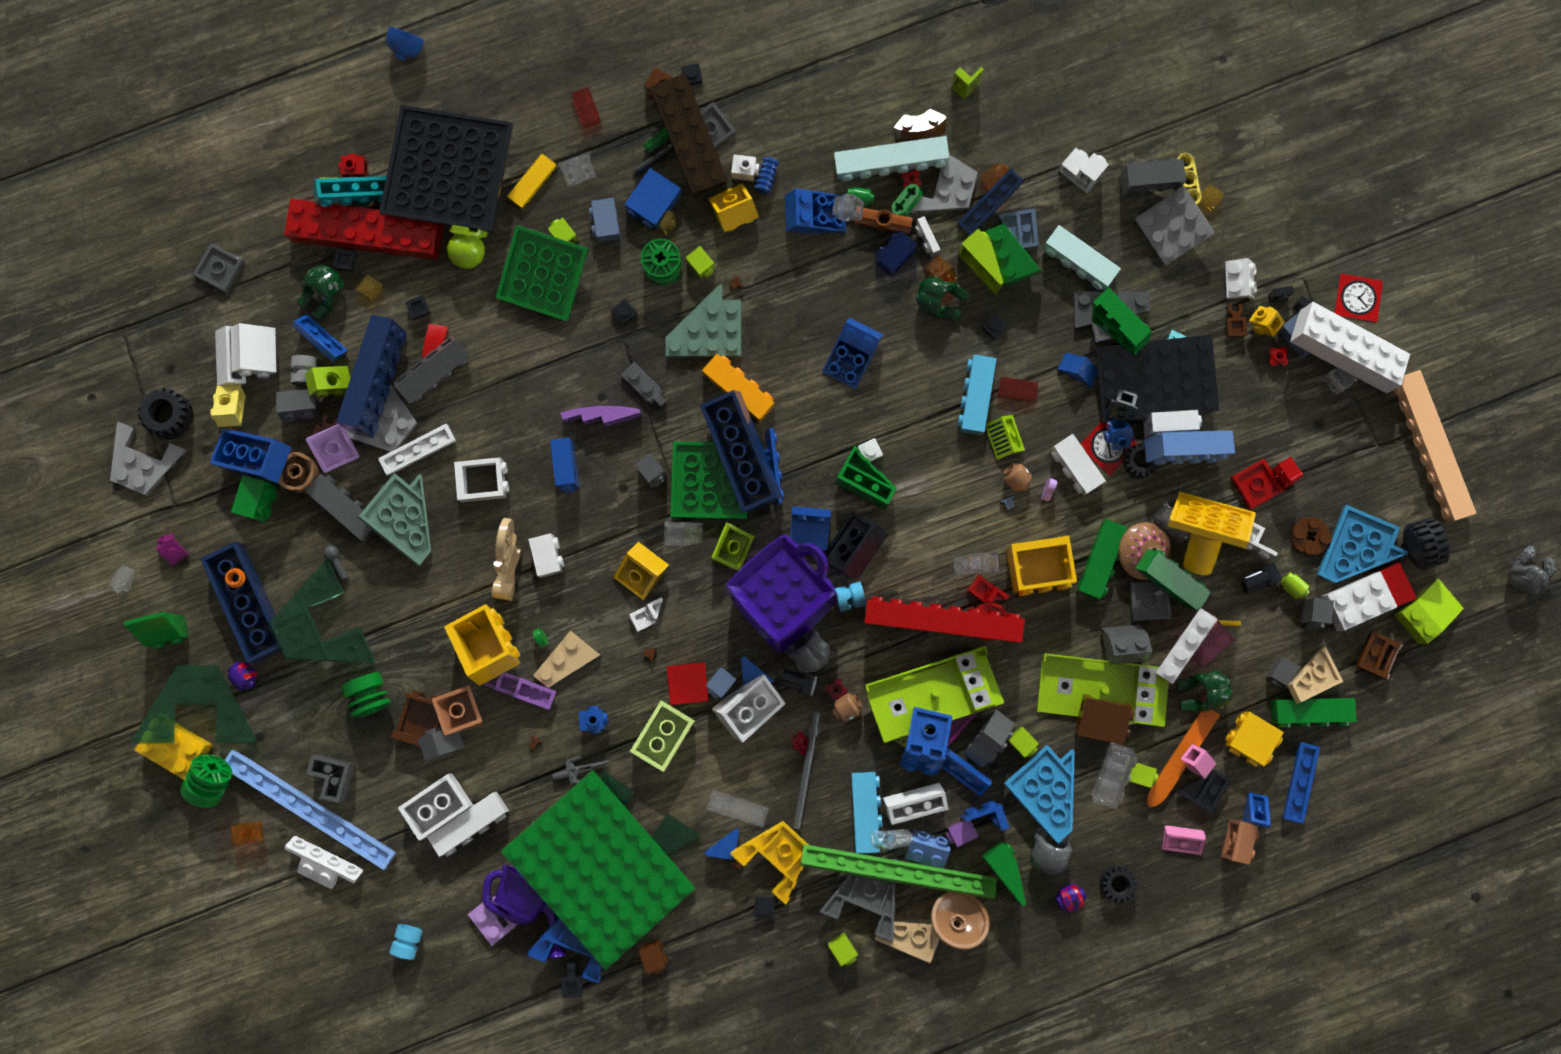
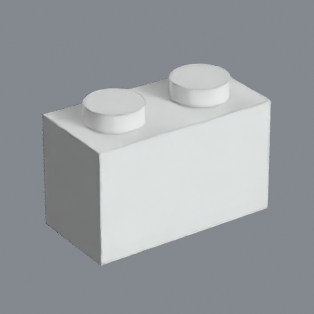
(546, 555)

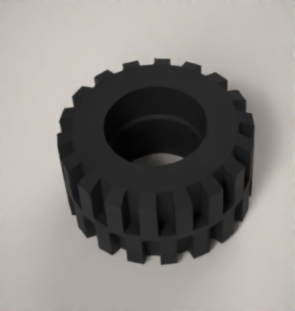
(155, 402)
(1426, 543)

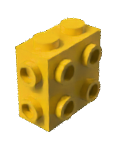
(1253, 739)

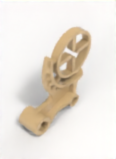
(507, 559)

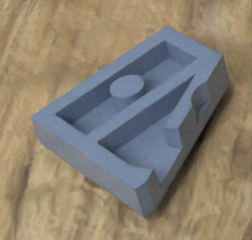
(1023, 226)

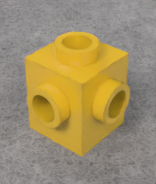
(1266, 321)

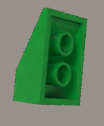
(158, 629)
(1004, 865)

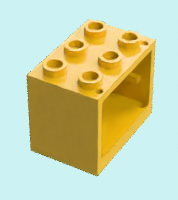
(1041, 565)
(483, 644)

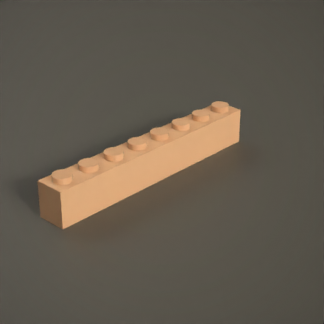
(1434, 448)

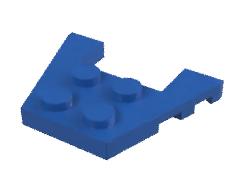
(562, 935)

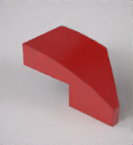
(434, 337)
(985, 590)

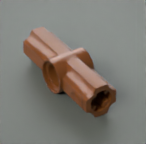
(895, 222)

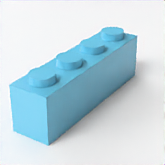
(977, 394)
(865, 810)

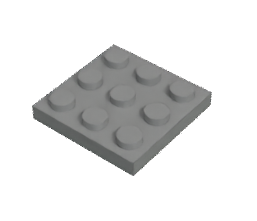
(1175, 225)

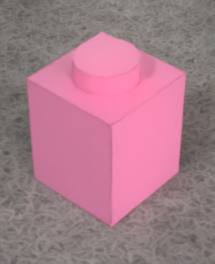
(1198, 761)

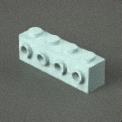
(1081, 258)

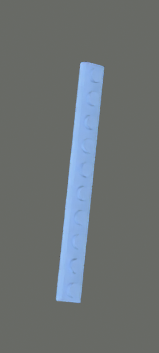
(310, 810)

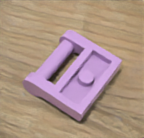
(489, 923)

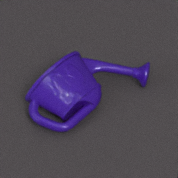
(519, 900)

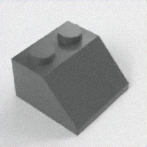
(1126, 644)

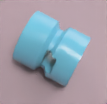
(850, 596)
(405, 942)

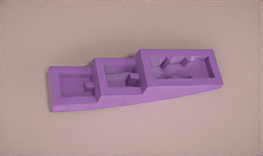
(609, 414)
(522, 689)

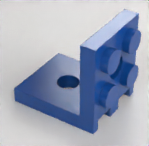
(922, 750)

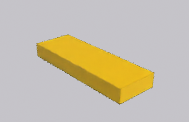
(532, 181)

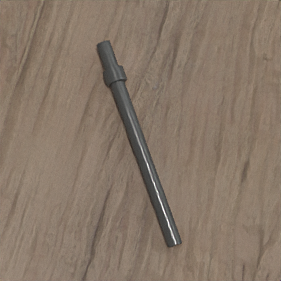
(813, 732)

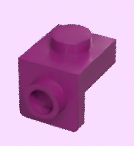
(170, 549)

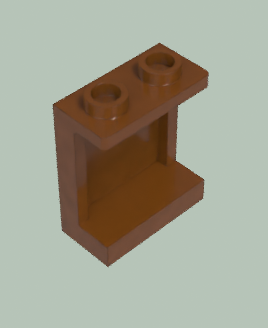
(416, 718)
(1104, 720)

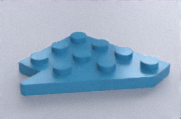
(1358, 545)
(1046, 791)

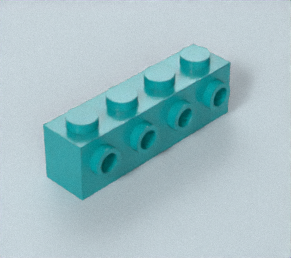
(348, 190)

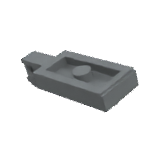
(644, 384)

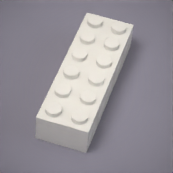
(1350, 347)

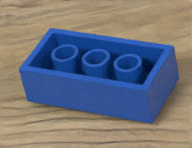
(250, 455)

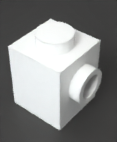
(744, 168)

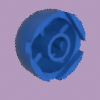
(403, 43)

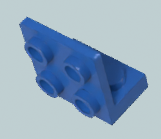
(810, 526)
(997, 817)

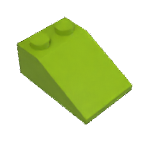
(980, 257)
(1429, 612)

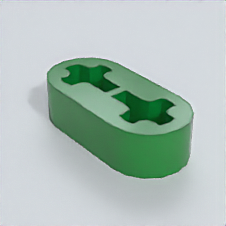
(907, 200)

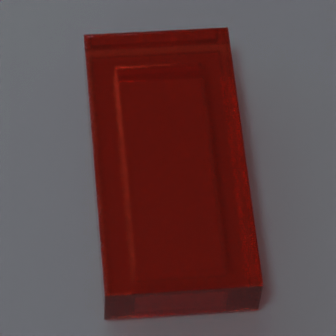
(586, 107)
(1017, 389)

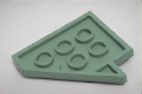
(708, 330)
(400, 517)

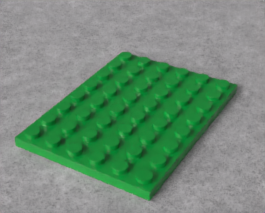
(598, 869)

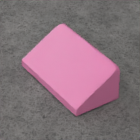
(1183, 840)

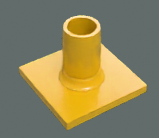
(1209, 527)

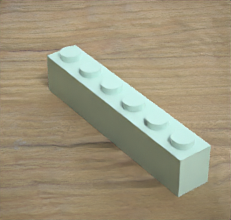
(892, 158)

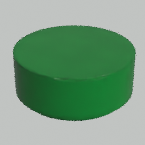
(540, 638)

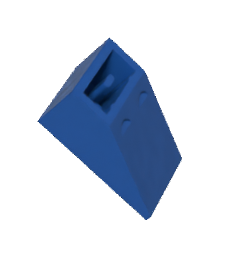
(811, 213)
(852, 353)

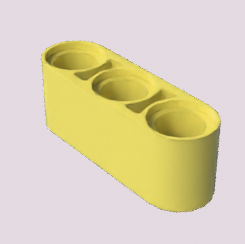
(1191, 175)

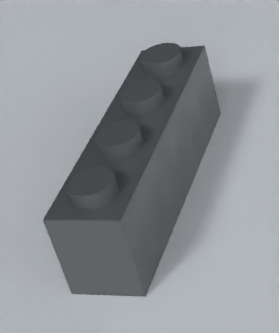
(431, 369)
(340, 505)

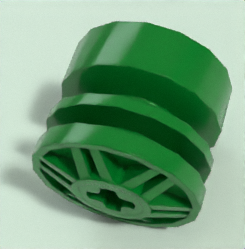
(667, 270)
(365, 695)
(206, 781)

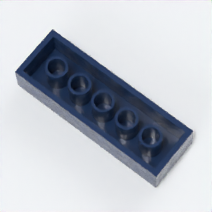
(372, 376)
(741, 451)
(246, 606)

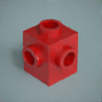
(353, 166)

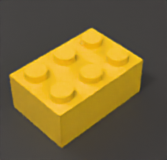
(179, 755)

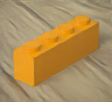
(728, 379)

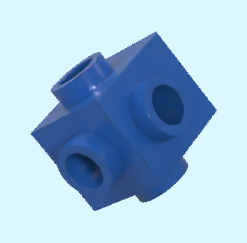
(1118, 434)
(586, 723)

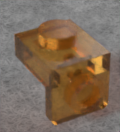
(994, 174)
(941, 269)
(247, 832)

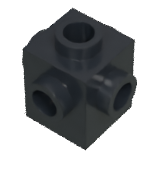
(1123, 406)

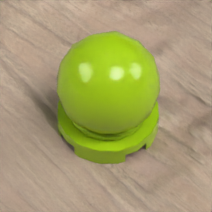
(466, 247)

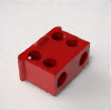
(1287, 473)

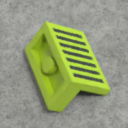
(964, 84)
(1004, 436)

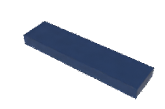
(991, 202)

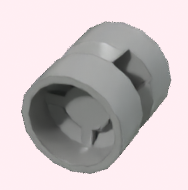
(301, 365)

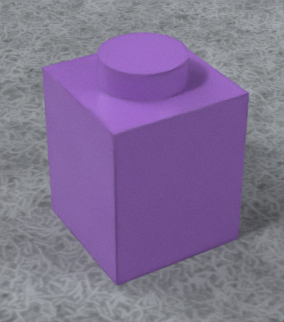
(961, 833)

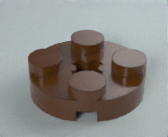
(1321, 536)

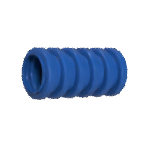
(766, 175)

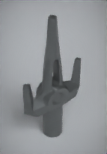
(573, 771)

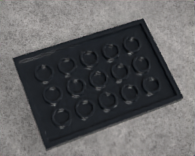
(1163, 374)

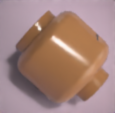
(1017, 477)
(847, 707)

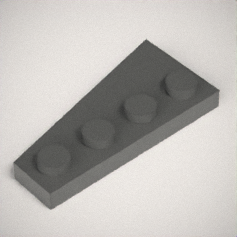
(1083, 302)

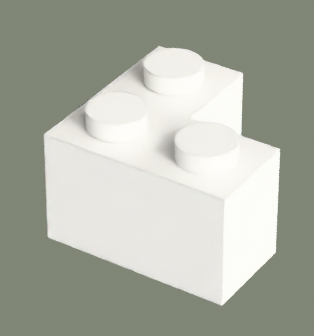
(1083, 170)

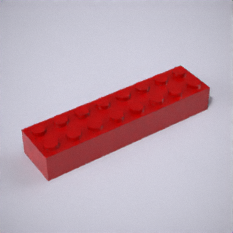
(361, 230)
(944, 621)

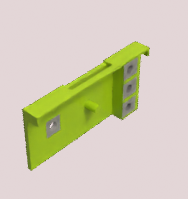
(1104, 682)
(936, 689)

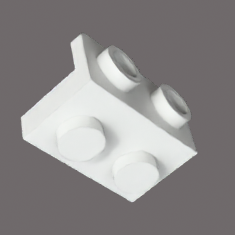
(1240, 279)

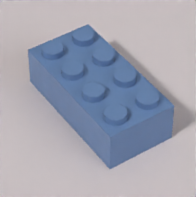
(1189, 446)

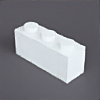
(223, 359)
(1077, 465)
(915, 803)

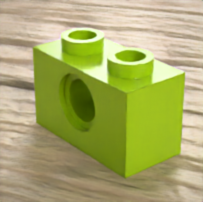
(317, 381)

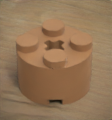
(308, 473)

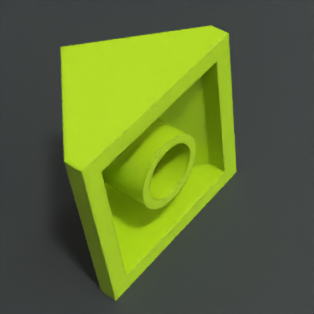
(732, 547)

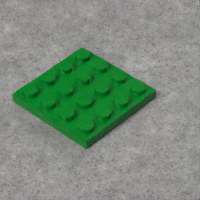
(542, 273)
(701, 484)

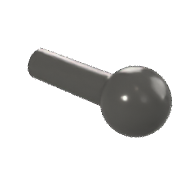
(331, 553)

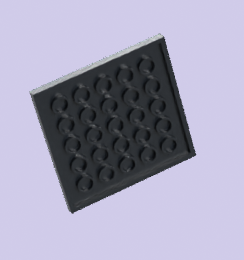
(446, 168)

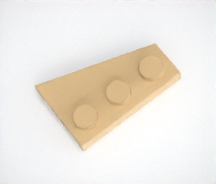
(565, 659)
(1315, 677)
(914, 939)

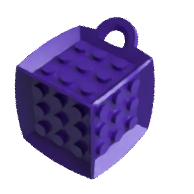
(783, 592)

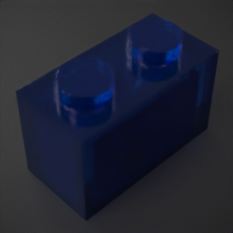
(896, 253)

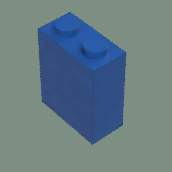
(652, 199)
(565, 465)

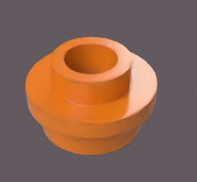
(229, 578)

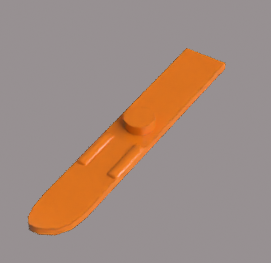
(1175, 766)

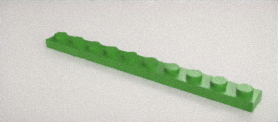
(898, 871)

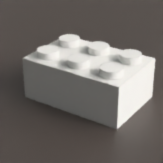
(1360, 601)
(435, 806)

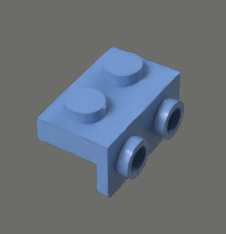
(928, 849)

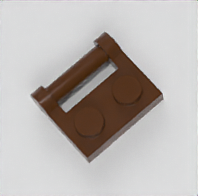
(1374, 652)

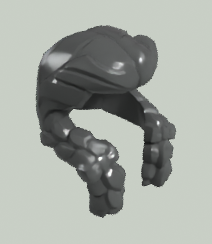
(1531, 578)
(812, 655)
(1046, 857)

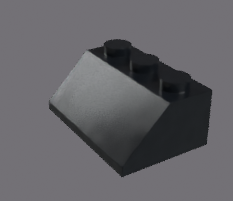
(855, 546)

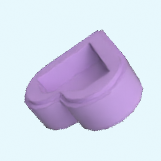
(1049, 489)

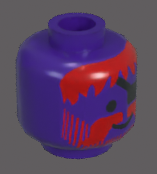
(242, 675)
(1070, 898)

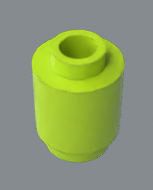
(1295, 586)

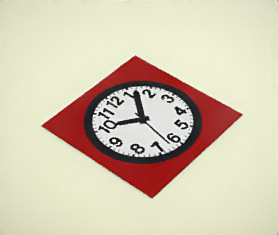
(1358, 297)
(1101, 452)

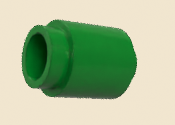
(864, 194)

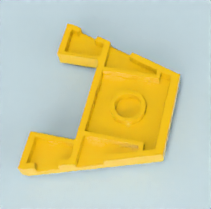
(782, 849)

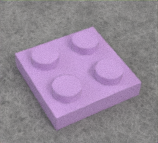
(332, 448)

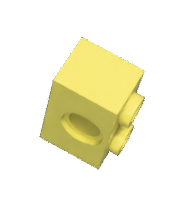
(228, 405)

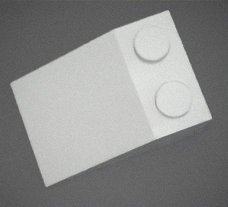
(748, 707)

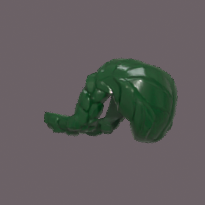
(326, 283)
(933, 290)
(1217, 687)

